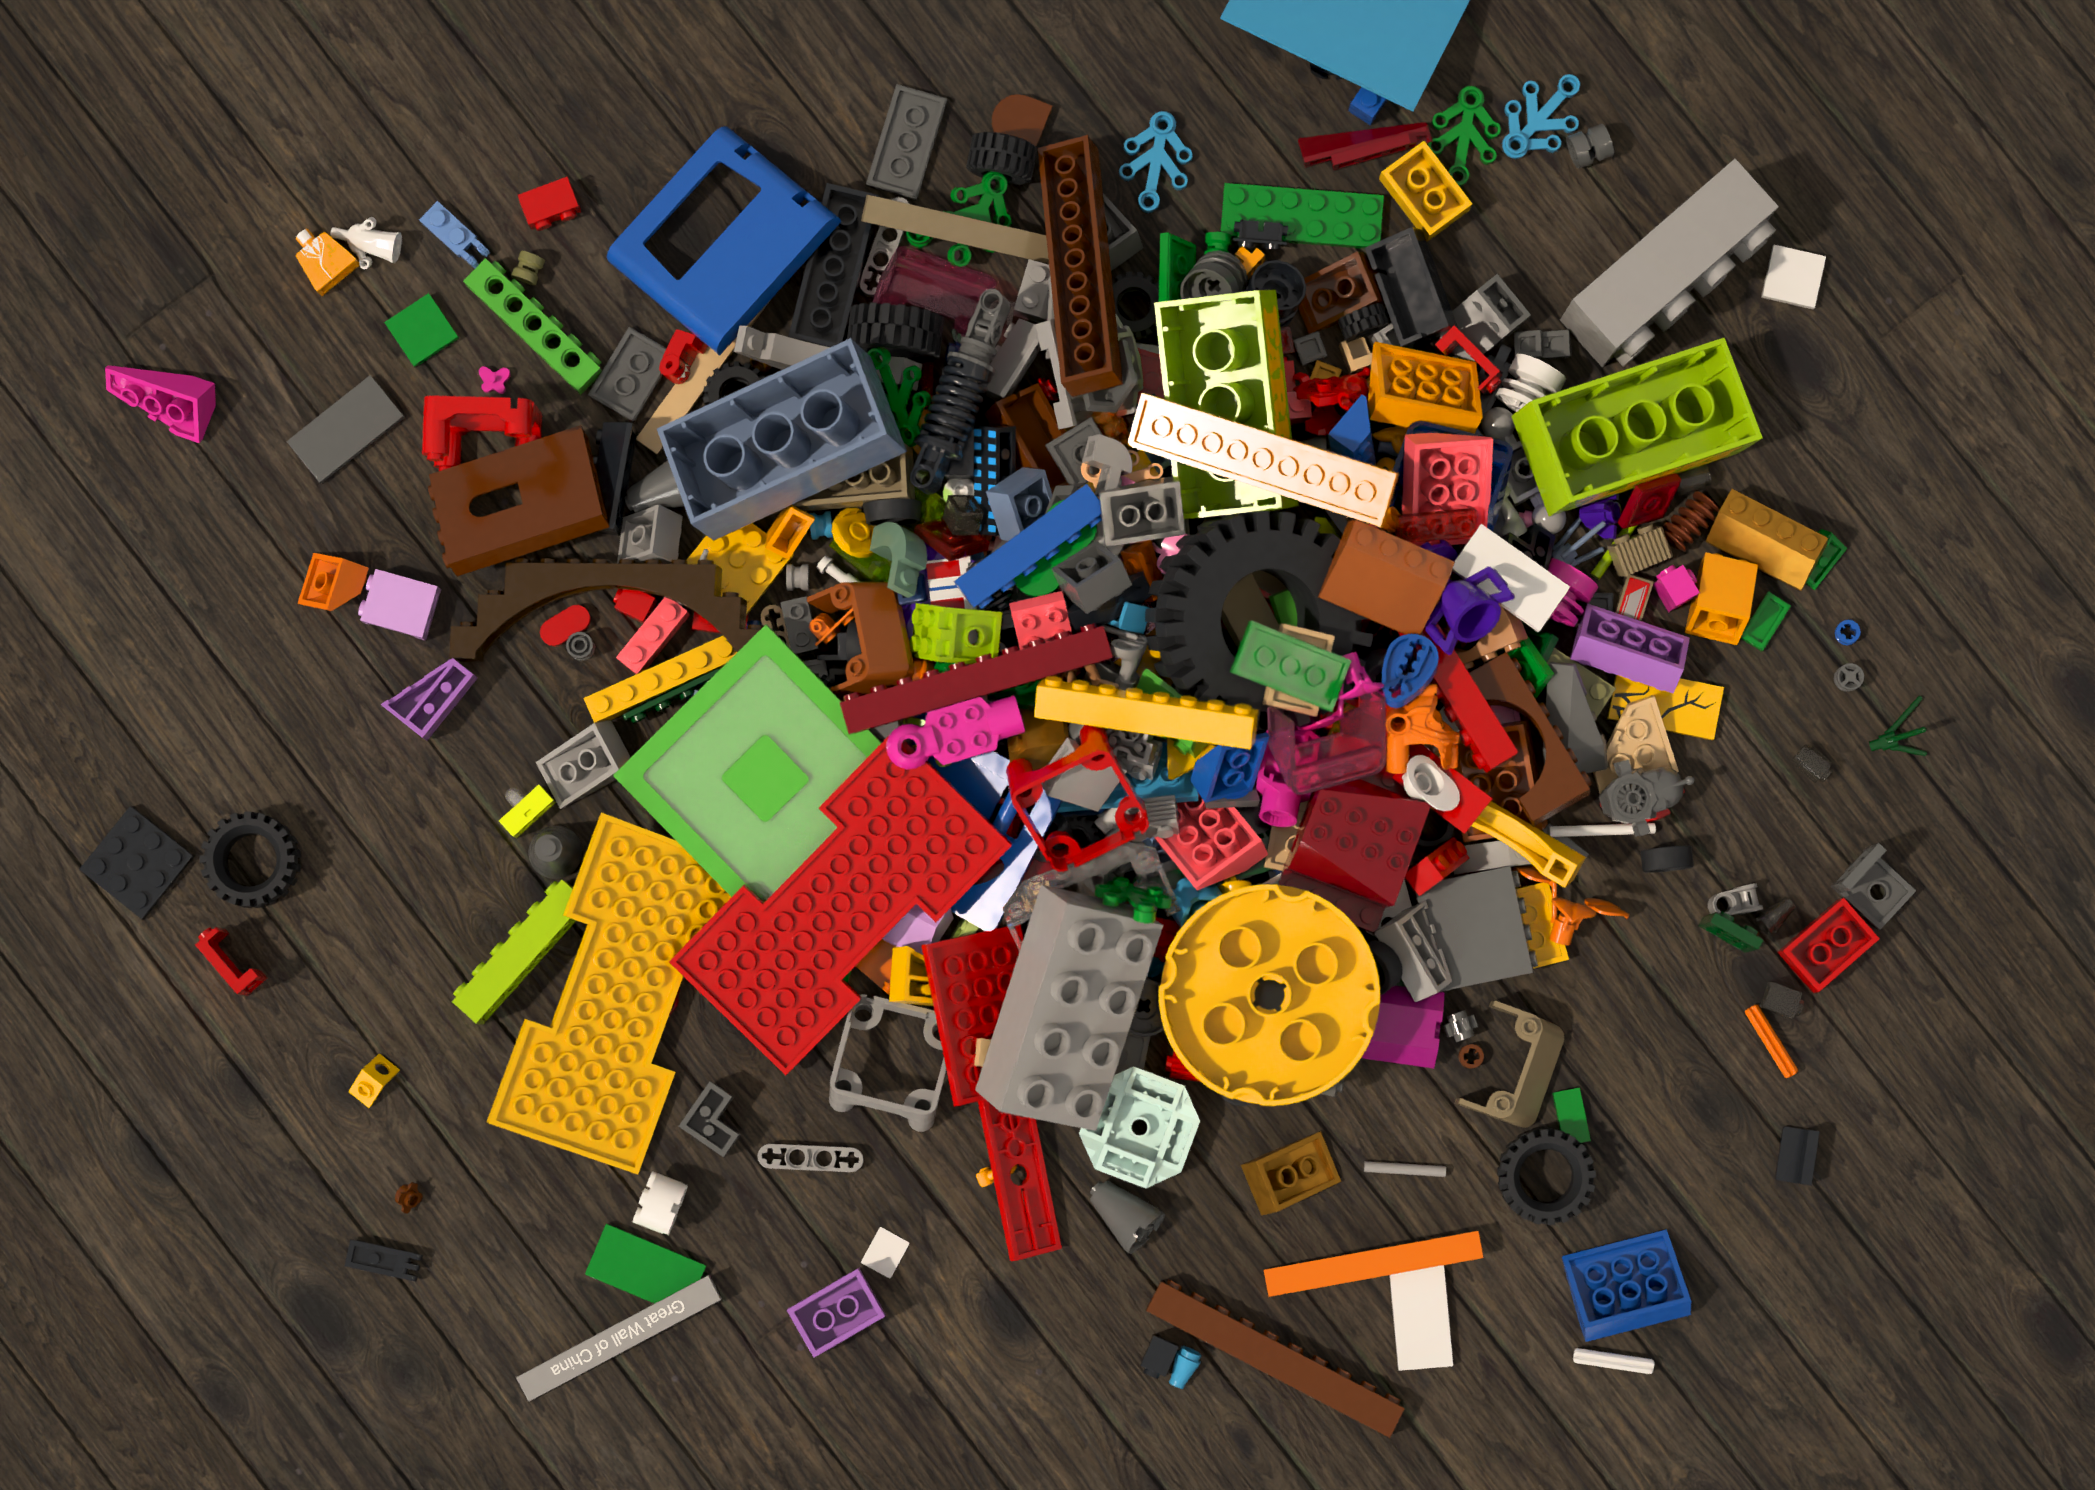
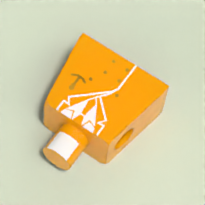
(324, 260)

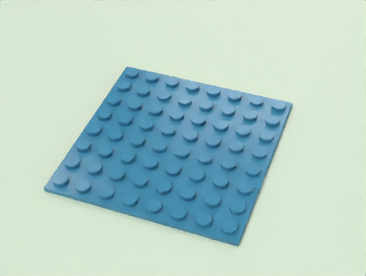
(1372, 43)

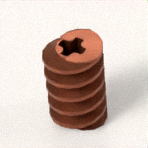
(1689, 520)

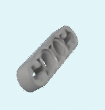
(880, 246)
(810, 1161)

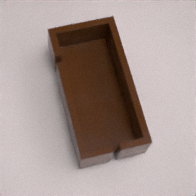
(1034, 429)

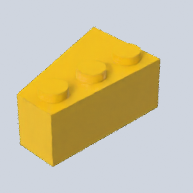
(909, 978)

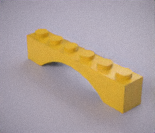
(659, 679)
(1543, 851)

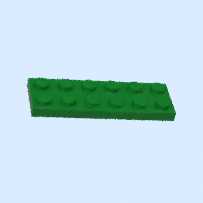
(1311, 215)

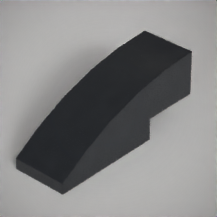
(1112, 608)

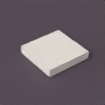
(1793, 277)

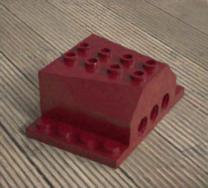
(1356, 846)

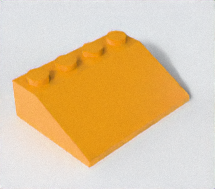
(1423, 387)

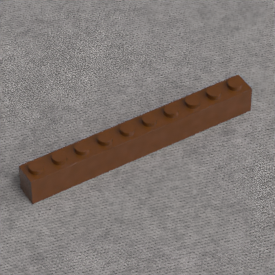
(1274, 1358)

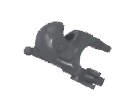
(1641, 794)

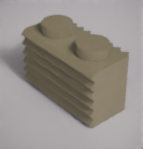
(1639, 550)

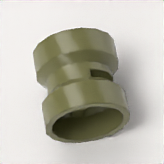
(528, 268)

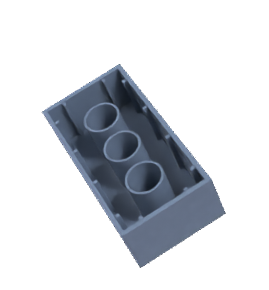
(781, 440)

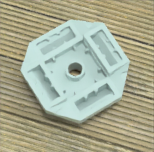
(1169, 1132)

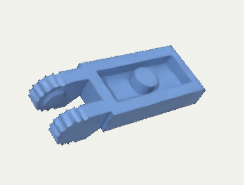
(452, 233)

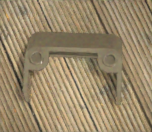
(1524, 1105)

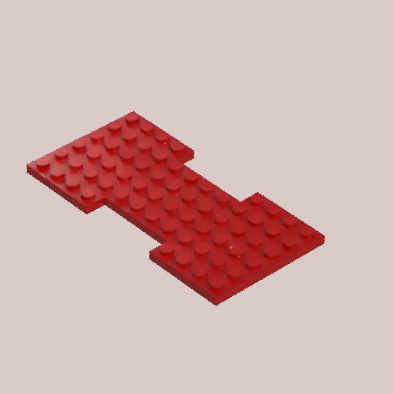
(784, 961)

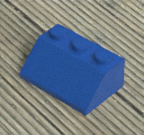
(1353, 434)

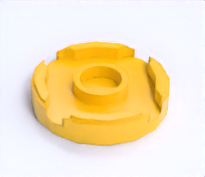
(853, 533)

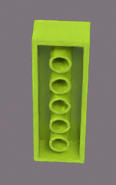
(517, 956)

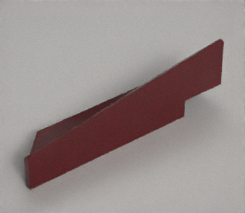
(1362, 145)

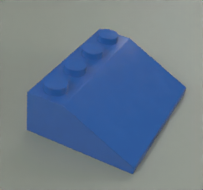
(1626, 1285)

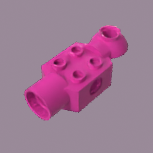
(957, 732)
(1279, 803)

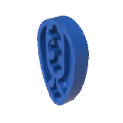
(1421, 673)

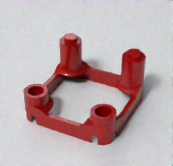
(453, 416)
(1095, 755)

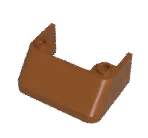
(880, 631)

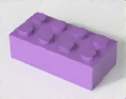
(1630, 648)

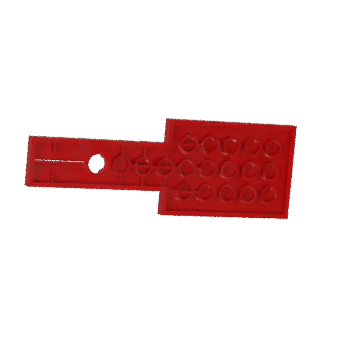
(967, 991)

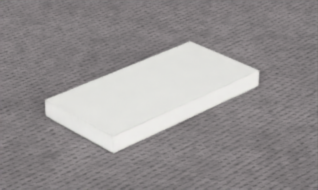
(1534, 588)
(1421, 1319)

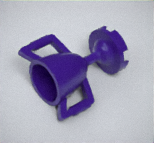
(1466, 606)

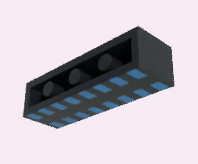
(992, 464)

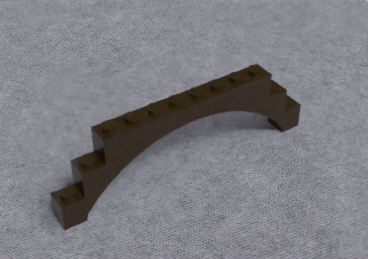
(538, 584)

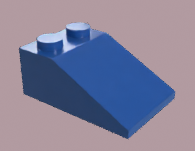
(1228, 770)

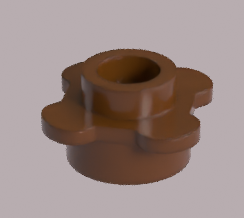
(408, 1197)

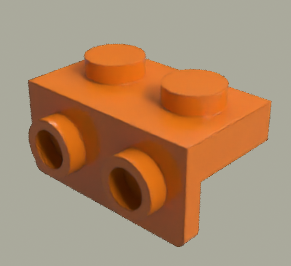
(1140, 558)

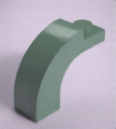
(905, 551)

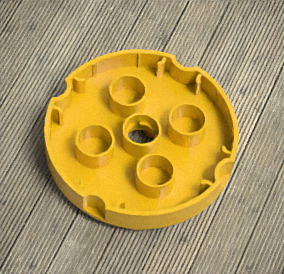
(1254, 1050)

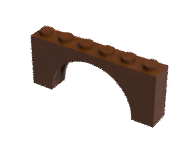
(1560, 780)

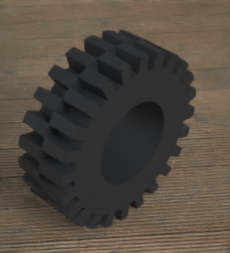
(1200, 580)

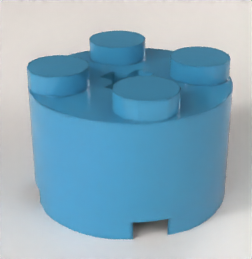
(1192, 900)

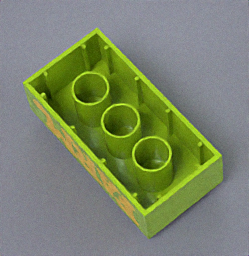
(1228, 362)
(1636, 426)

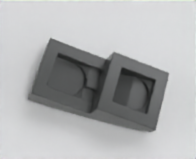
(1543, 344)

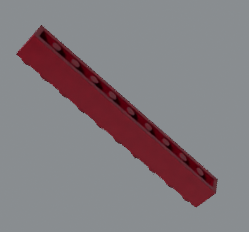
(975, 680)

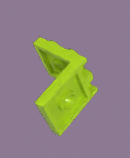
(943, 633)

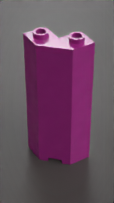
(1406, 1029)

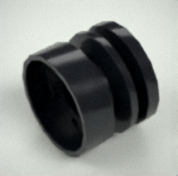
(1288, 285)
(1148, 1021)

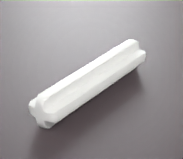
(1613, 1361)

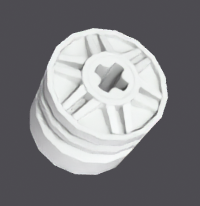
(1532, 382)

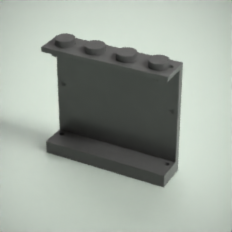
(1480, 927)

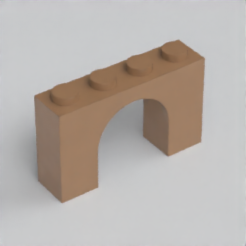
(1505, 635)

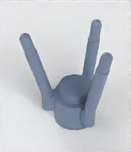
(1567, 552)

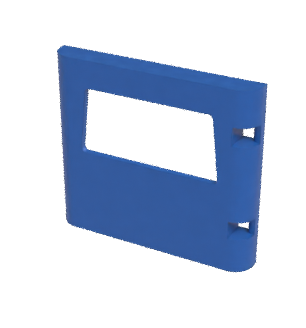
(744, 262)

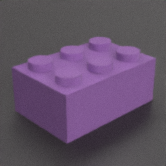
(836, 1312)

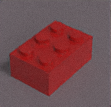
(1828, 945)

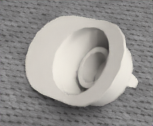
(1430, 784)

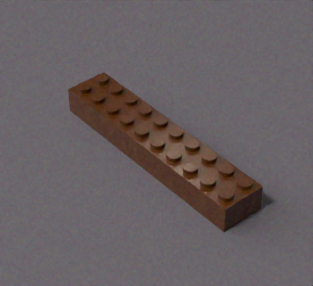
(1080, 266)

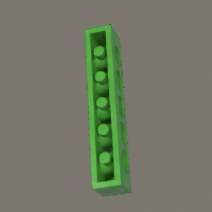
(480, 283)

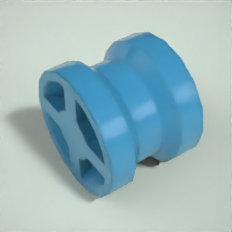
(821, 525)

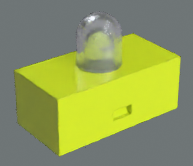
(525, 809)

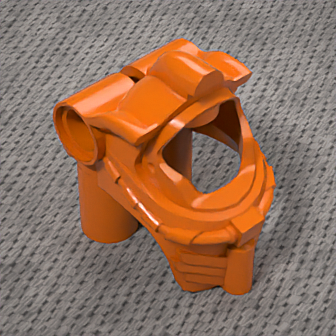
(1419, 724)

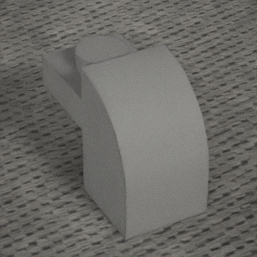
(1109, 457)

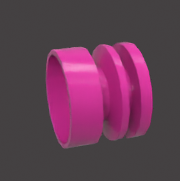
(1581, 589)

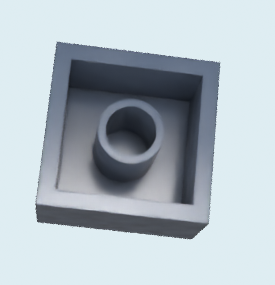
(1019, 501)

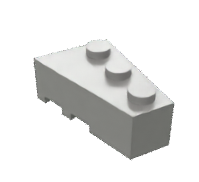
(1413, 941)

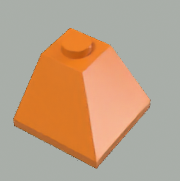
(331, 582)

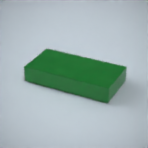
(1765, 621)
(1571, 1114)

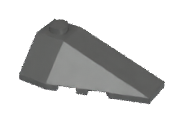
(1573, 716)

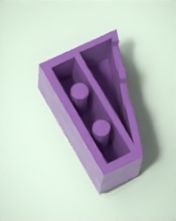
(431, 698)

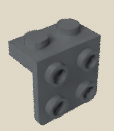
(1111, 398)

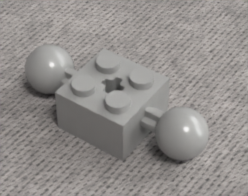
(1499, 425)

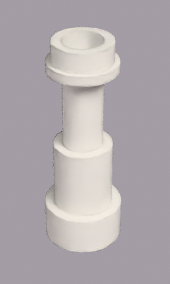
(826, 565)

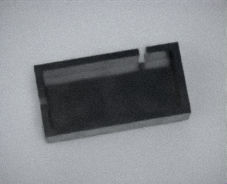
(1411, 287)

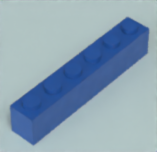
(1029, 546)

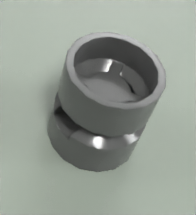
(1588, 146)

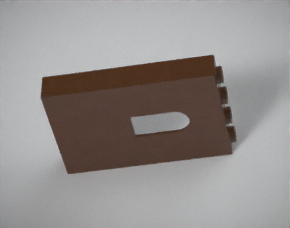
(556, 491)

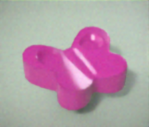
(494, 380)

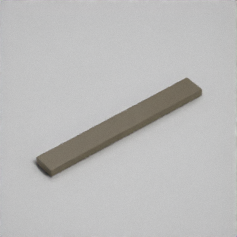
(955, 228)

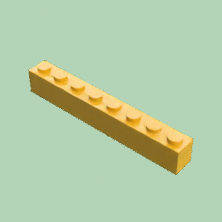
(1146, 713)

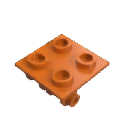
(826, 628)
(878, 965)

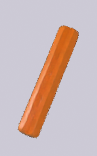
(1771, 1041)

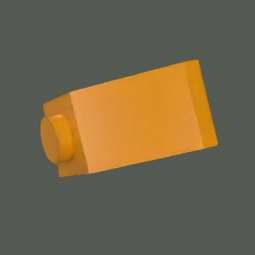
(788, 531)

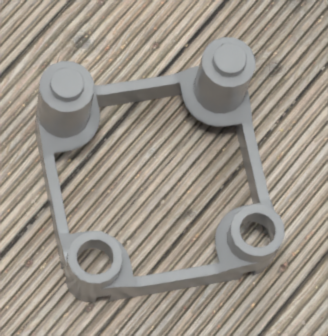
(847, 1087)

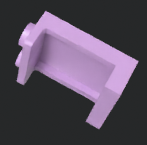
(399, 604)

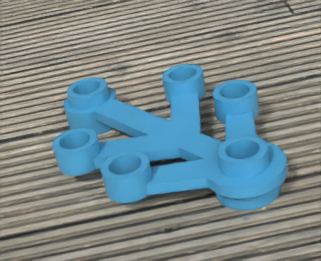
(1538, 120)
(1157, 157)

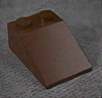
(1339, 291)

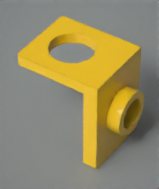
(371, 1082)

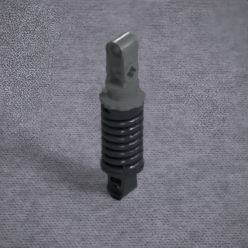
(959, 389)

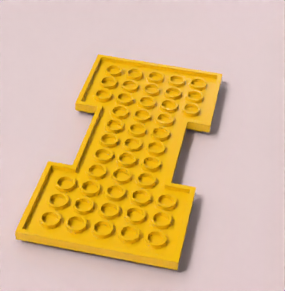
(591, 1072)

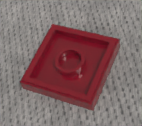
(1649, 501)

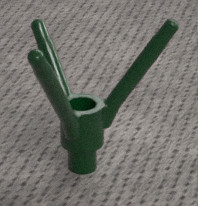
(1889, 739)

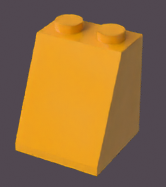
(1724, 598)

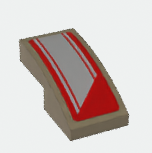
(1634, 596)

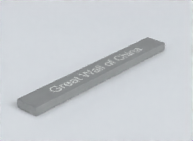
(618, 1338)

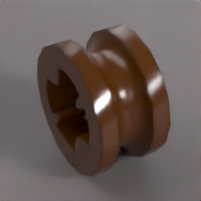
(1465, 1049)

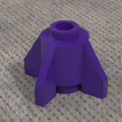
(1599, 511)

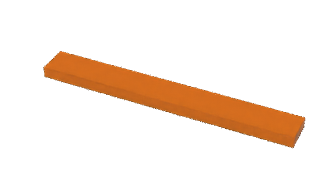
(1373, 1263)

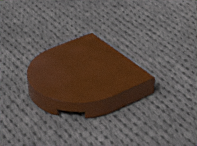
(1021, 117)

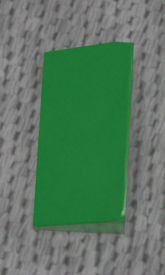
(1828, 559)

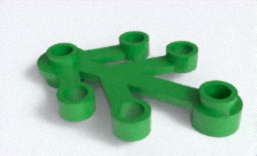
(1466, 131)
(980, 210)
(899, 398)
(1142, 900)

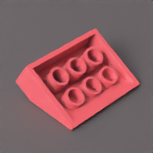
(1447, 475)
(1212, 844)

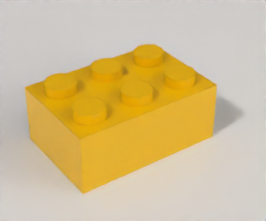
(1425, 190)

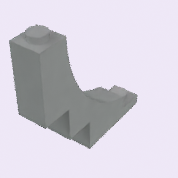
(785, 351)

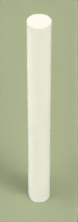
(1594, 830)

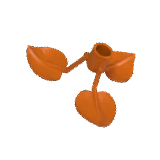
(1572, 912)

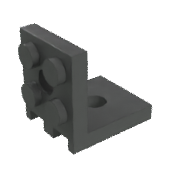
(1862, 875)

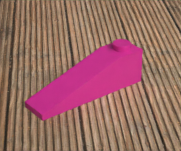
(175, 399)

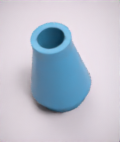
(1184, 1366)

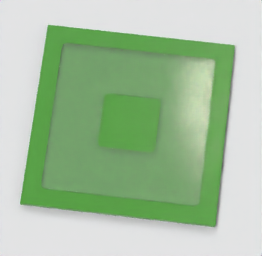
(749, 767)

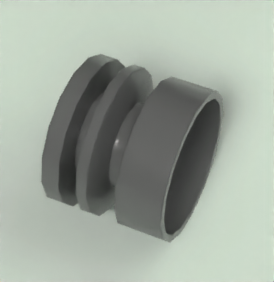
(1215, 275)

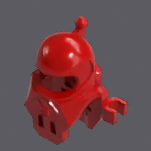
(1327, 393)

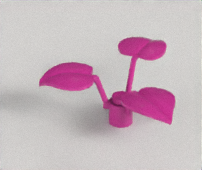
(1353, 676)

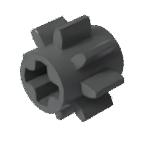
(1460, 1026)

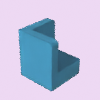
(1131, 618)

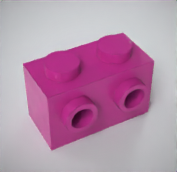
(1675, 586)

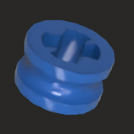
(1841, 638)

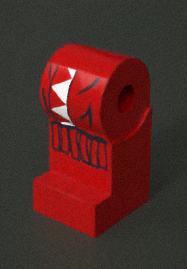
(680, 356)

